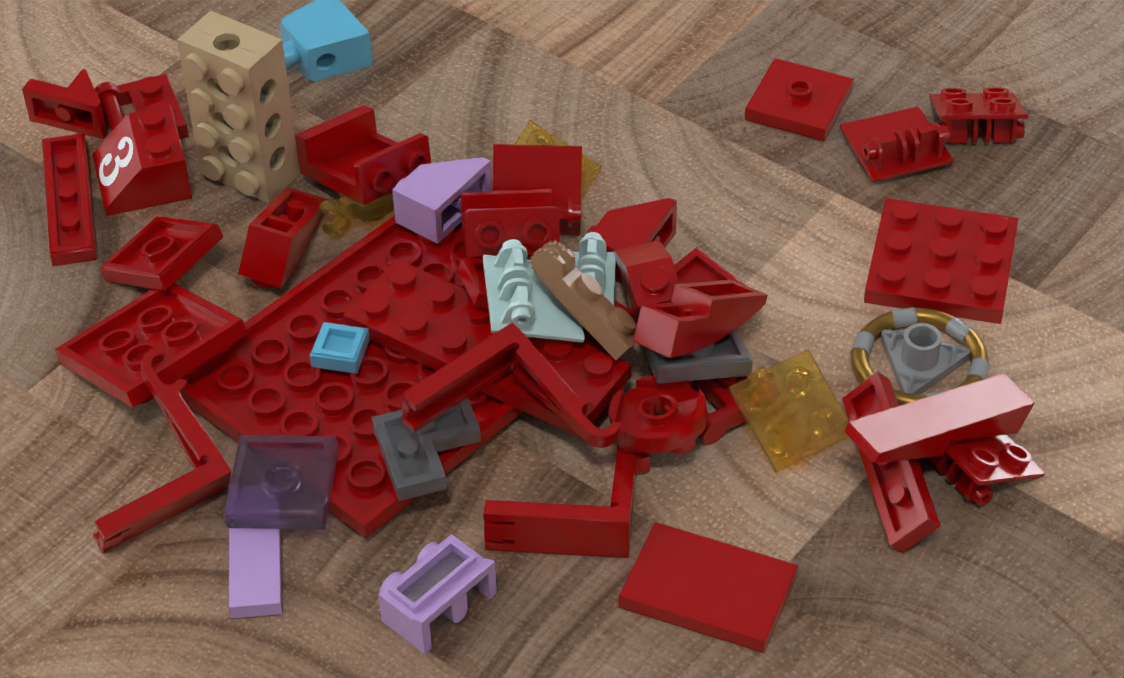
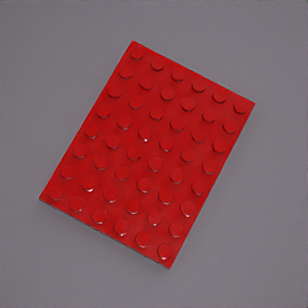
(273, 391)

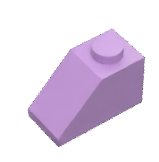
(431, 197)

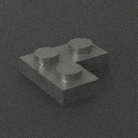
(414, 457)

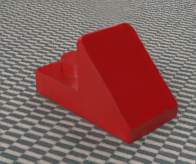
(67, 108)

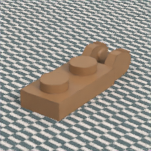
(584, 298)

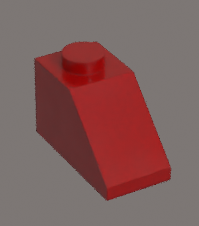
(638, 225)
(646, 275)

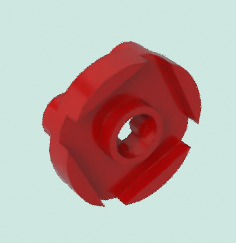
(652, 433)

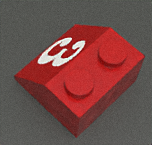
(142, 163)

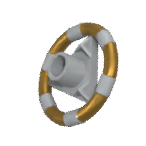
(918, 354)

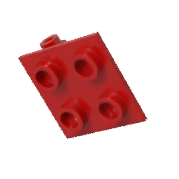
(995, 103)
(898, 143)
(543, 168)
(982, 461)

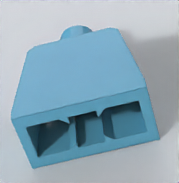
(325, 40)

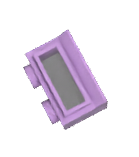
(434, 587)

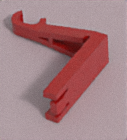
(488, 361)
(207, 479)
(568, 526)

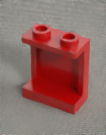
(355, 158)
(499, 216)

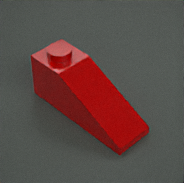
(280, 237)

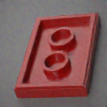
(708, 586)

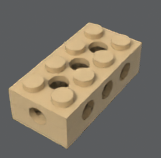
(239, 106)

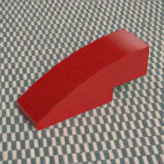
(696, 316)

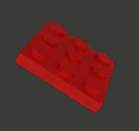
(942, 260)
(113, 348)

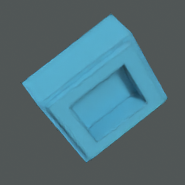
(339, 347)

